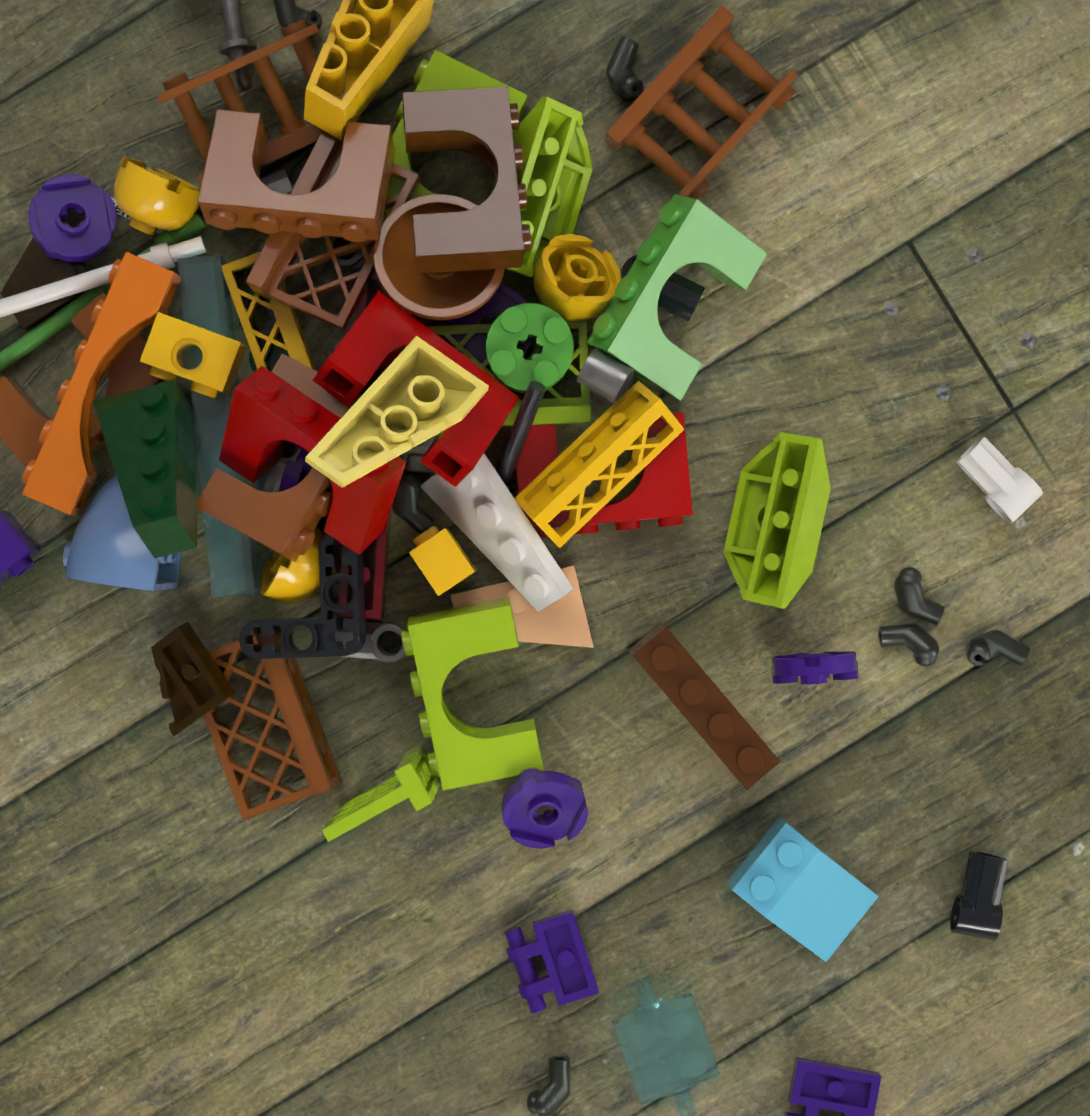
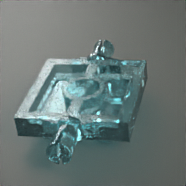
(665, 1047)

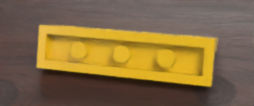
(285, 319)
(594, 458)

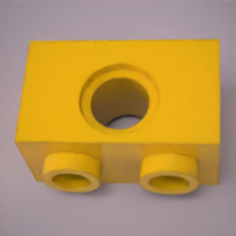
(171, 339)
(441, 559)

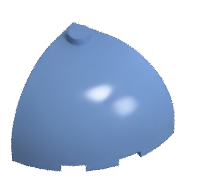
(111, 551)

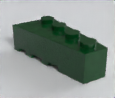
(155, 463)

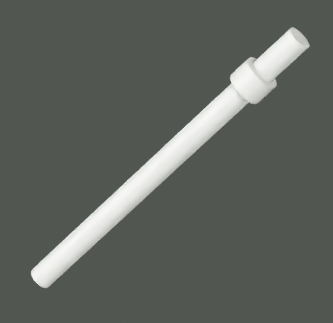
(160, 255)

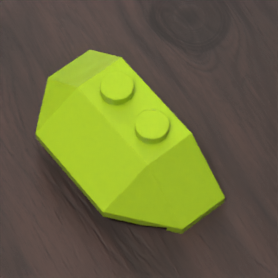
(554, 173)
(778, 519)

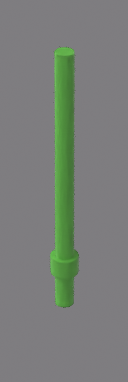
(62, 317)

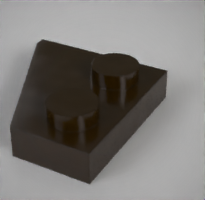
(37, 270)
(188, 677)

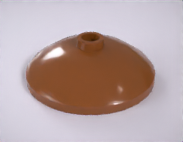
(428, 294)

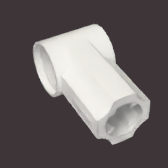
(1006, 488)

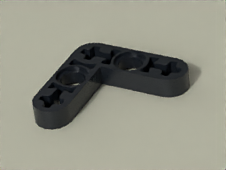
(323, 627)

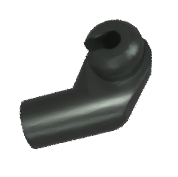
(289, 13)
(620, 73)
(406, 503)
(912, 599)
(914, 638)
(994, 644)
(557, 1090)

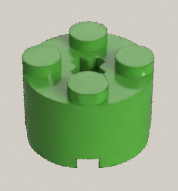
(515, 327)

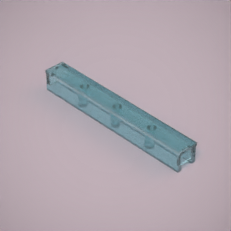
(208, 306)

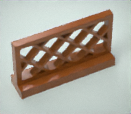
(282, 248)
(299, 720)

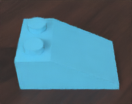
(801, 889)

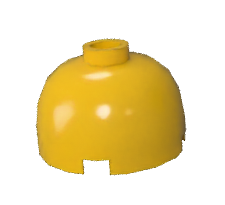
(154, 197)
(575, 278)
(292, 581)

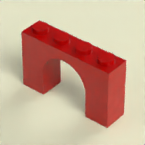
(375, 343)
(270, 411)
(660, 493)

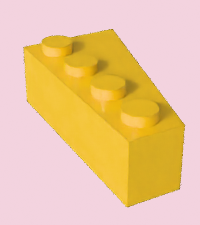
(359, 57)

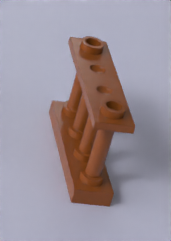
(689, 68)
(294, 131)

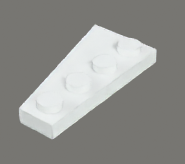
(501, 531)

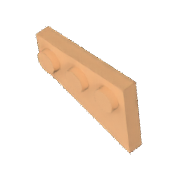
(556, 624)

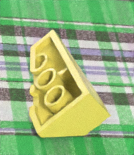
(401, 409)

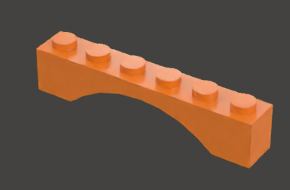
(65, 466)

